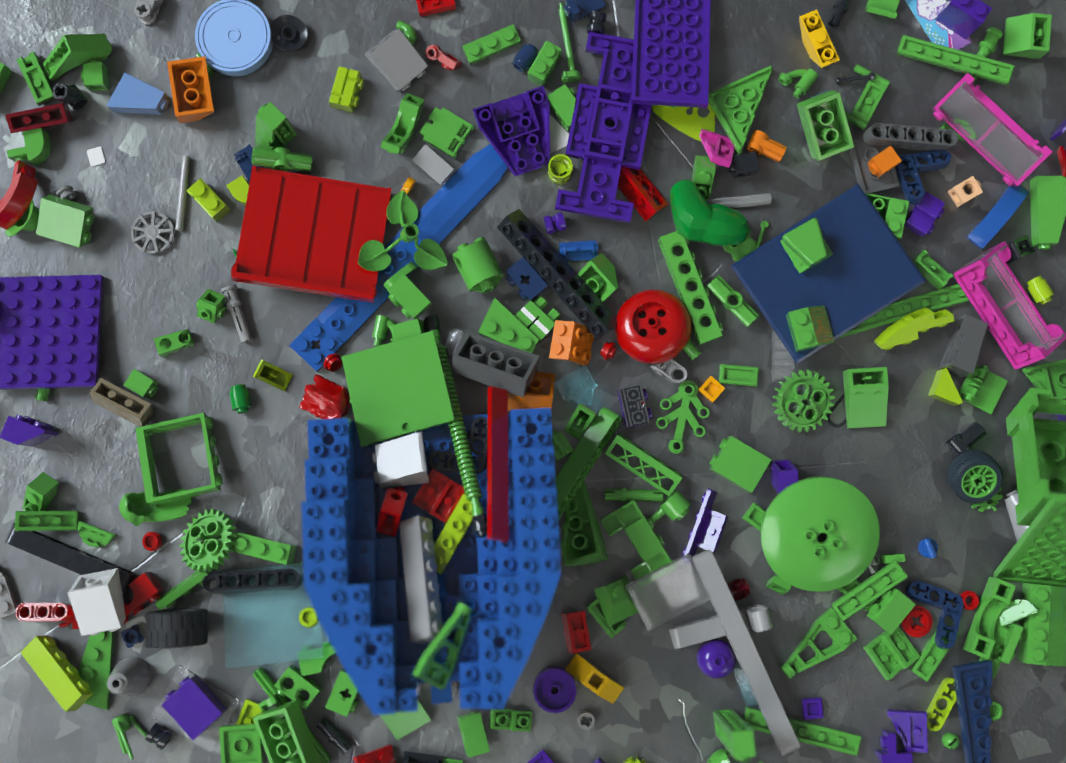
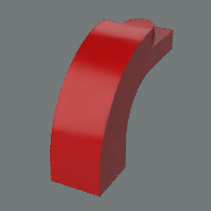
(18, 195)

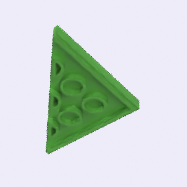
(738, 103)

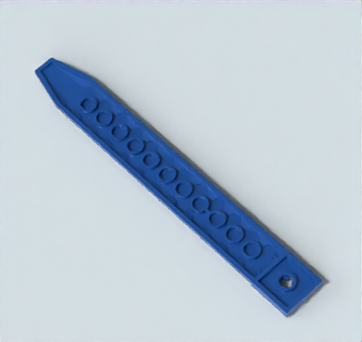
(435, 222)

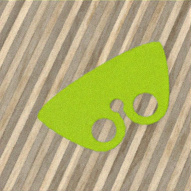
(687, 124)

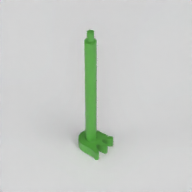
(571, 75)

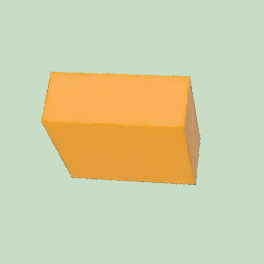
(711, 389)

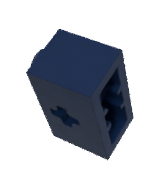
(523, 269)

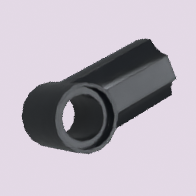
(70, 94)
(966, 439)

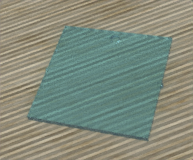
(266, 624)

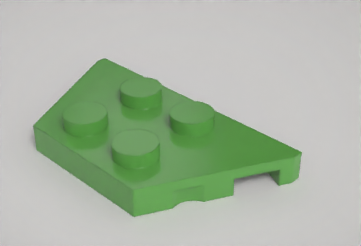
(1049, 376)

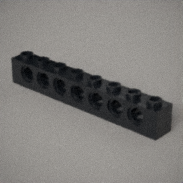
(558, 274)

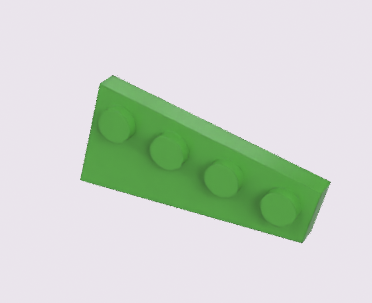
(97, 668)

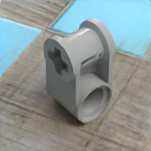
(145, 9)
(667, 371)

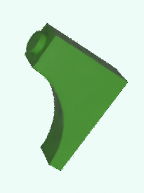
(74, 51)

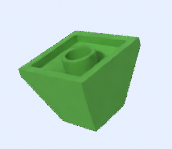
(600, 276)
(615, 600)

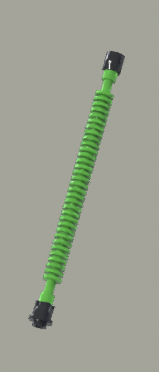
(460, 438)

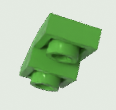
(510, 719)

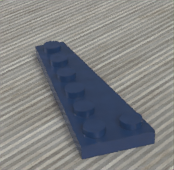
(974, 702)

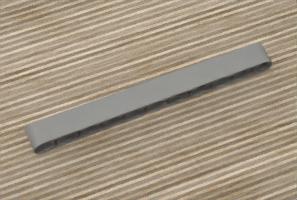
(745, 652)

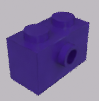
(783, 474)

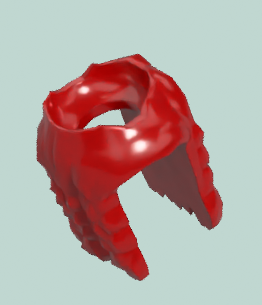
(325, 399)

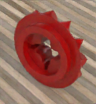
(925, 620)

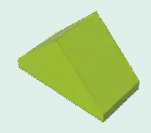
(272, 375)
(944, 388)

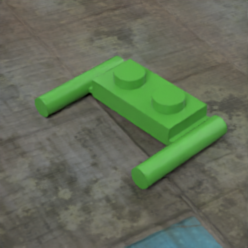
(868, 100)

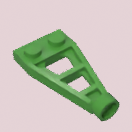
(836, 630)
(431, 671)

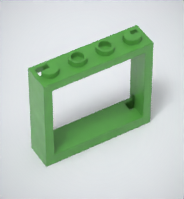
(147, 461)

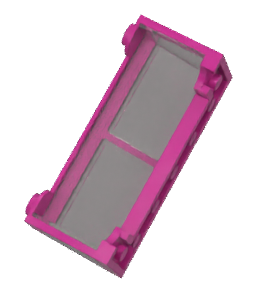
(990, 131)
(1007, 308)

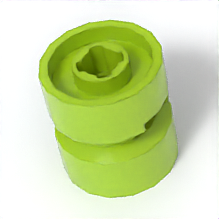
(560, 169)

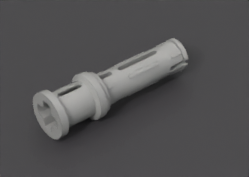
(234, 305)

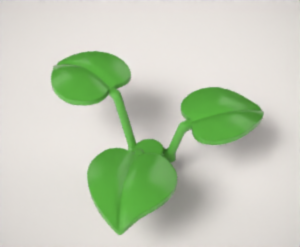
(403, 211)

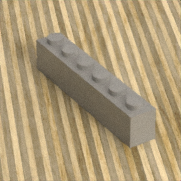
(421, 579)

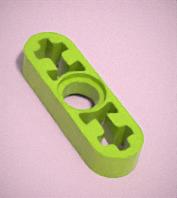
(933, 705)

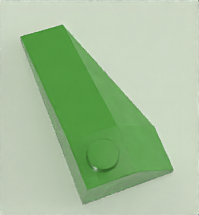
(582, 534)

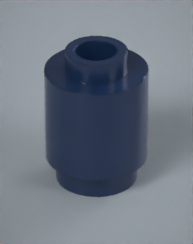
(525, 57)

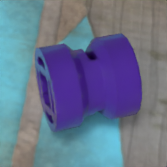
(558, 220)

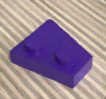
(911, 728)

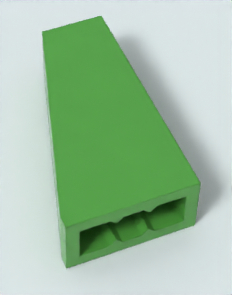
(1047, 210)

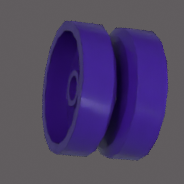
(560, 699)

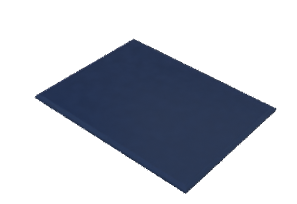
(853, 284)

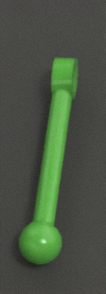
(764, 224)

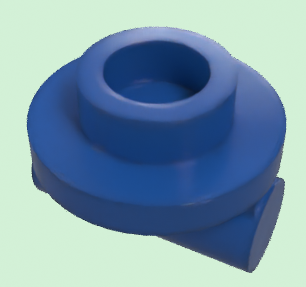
(928, 548)

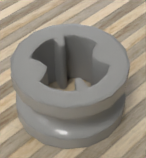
(66, 193)
(583, 725)

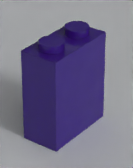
(963, 16)
(193, 706)

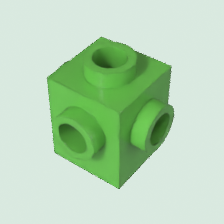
(211, 306)

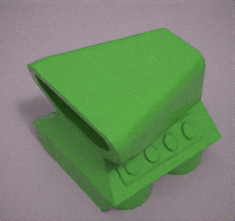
(806, 245)

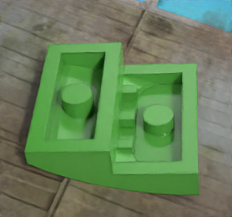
(891, 653)

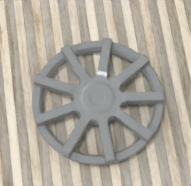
(152, 232)

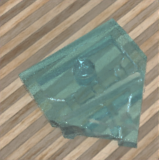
(577, 386)

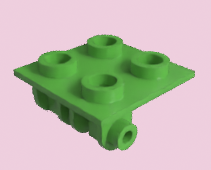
(982, 389)

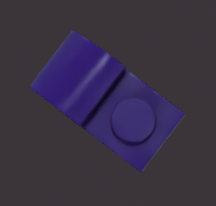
(889, 753)

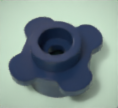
(126, 634)

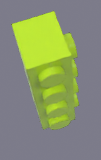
(56, 673)

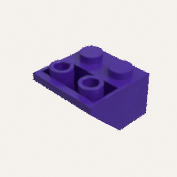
(26, 431)

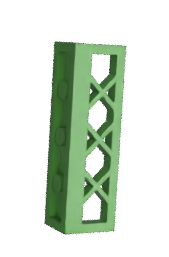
(647, 457)

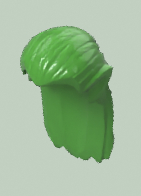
(136, 510)

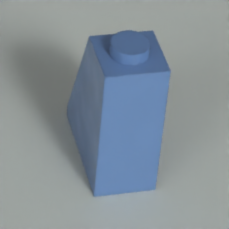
(137, 97)

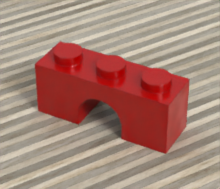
(145, 590)

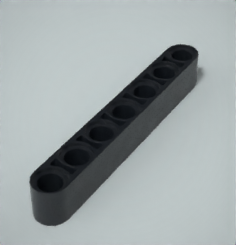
(65, 555)

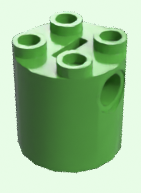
(478, 266)

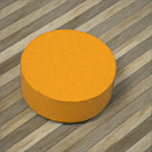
(407, 187)

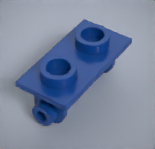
(578, 250)

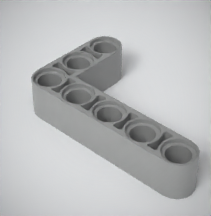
(754, 616)

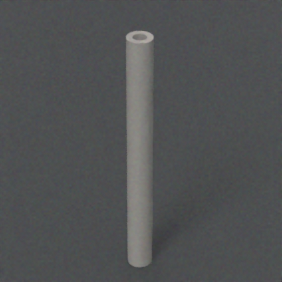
(182, 193)

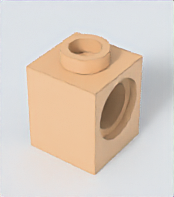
(960, 197)

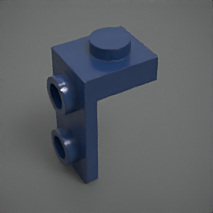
(580, 8)

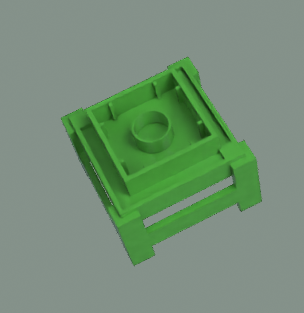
(1038, 452)

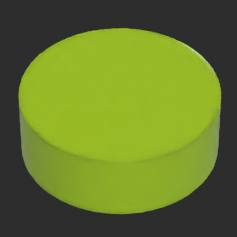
(308, 617)

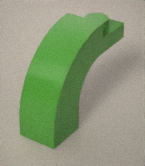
(404, 125)

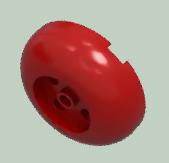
(653, 347)

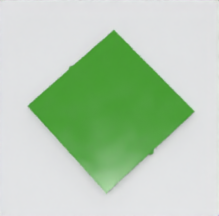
(397, 389)

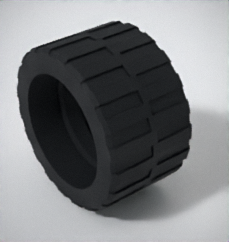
(176, 628)

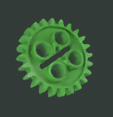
(817, 406)
(208, 540)

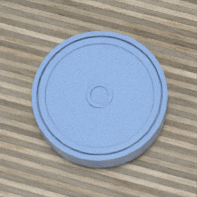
(234, 37)

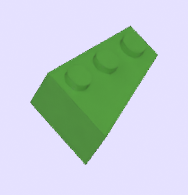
(272, 128)

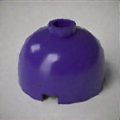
(716, 658)

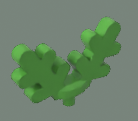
(984, 505)

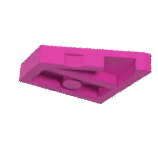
(718, 147)

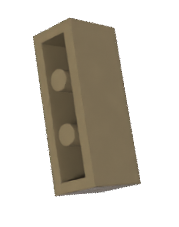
(121, 403)

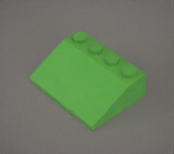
(1044, 631)

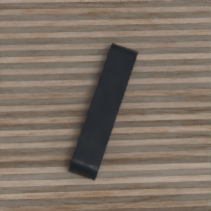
(243, 578)

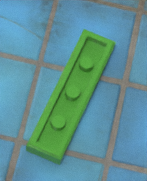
(869, 590)

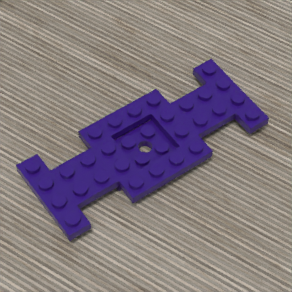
(610, 102)

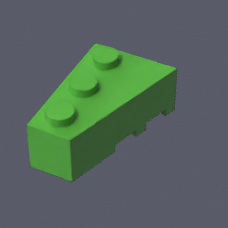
(507, 329)

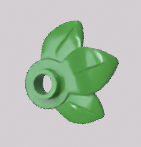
(741, 249)

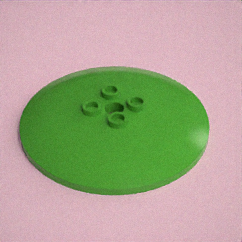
(814, 508)

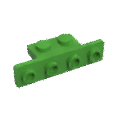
(1005, 644)

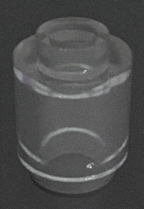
(453, 341)

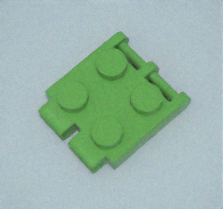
(446, 131)

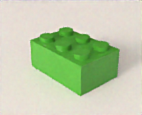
(825, 125)

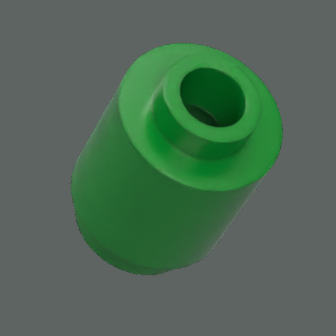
(240, 398)

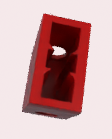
(392, 505)

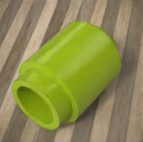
(1040, 290)

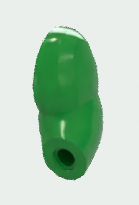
(703, 221)

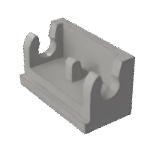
(434, 165)

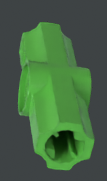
(281, 159)
(723, 291)

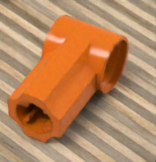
(763, 145)

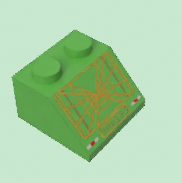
(809, 328)

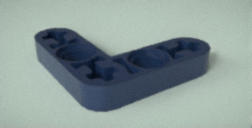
(915, 167)
(946, 610)

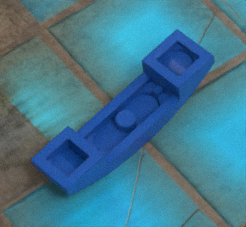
(998, 216)

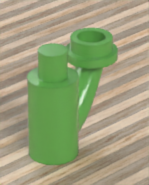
(808, 78)
(380, 329)

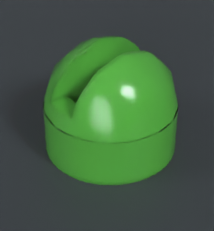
(947, 738)

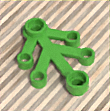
(683, 413)

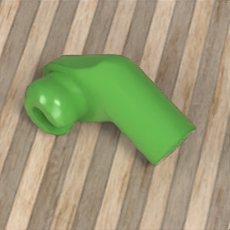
(409, 31)

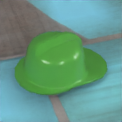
(27, 222)

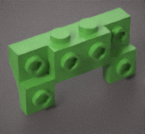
(641, 536)

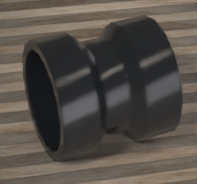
(596, 22)
(159, 736)

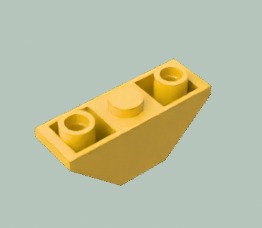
(817, 40)
(594, 678)

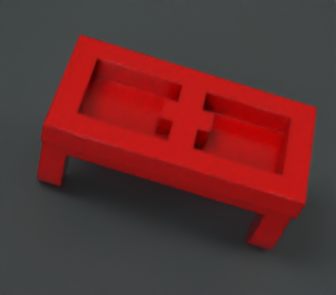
(576, 631)

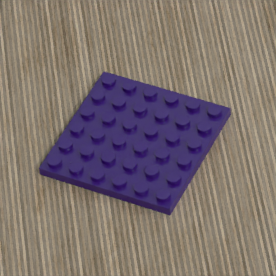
(50, 331)

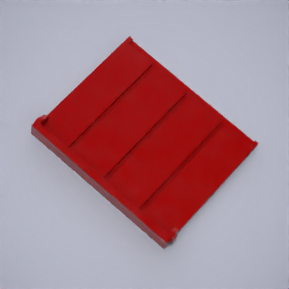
(309, 234)

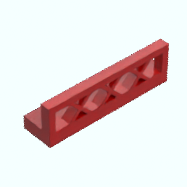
(634, 191)

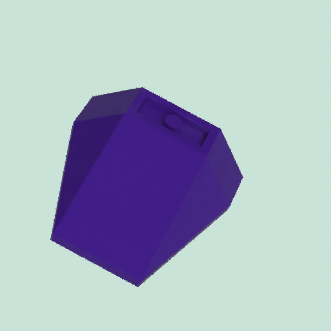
(518, 129)

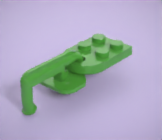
(240, 744)

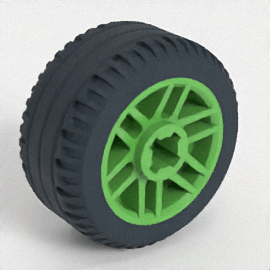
(974, 476)

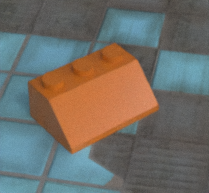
(190, 89)
(538, 394)

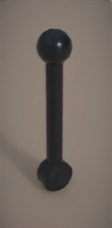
(870, 76)

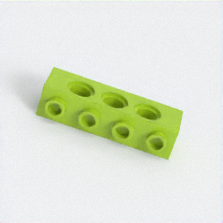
(453, 533)

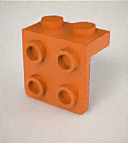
(571, 342)

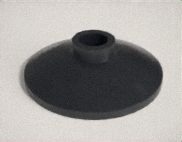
(292, 25)

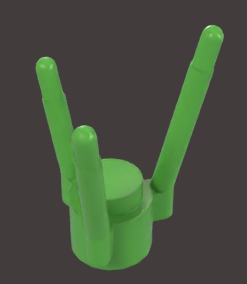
(121, 725)

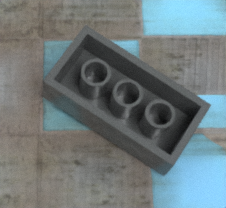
(495, 364)

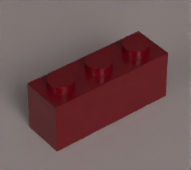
(38, 117)

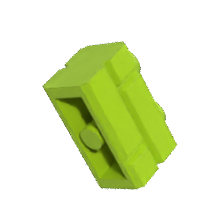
(346, 89)
(208, 200)

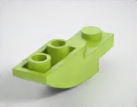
(907, 328)

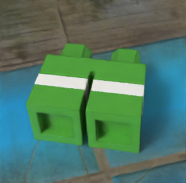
(543, 324)

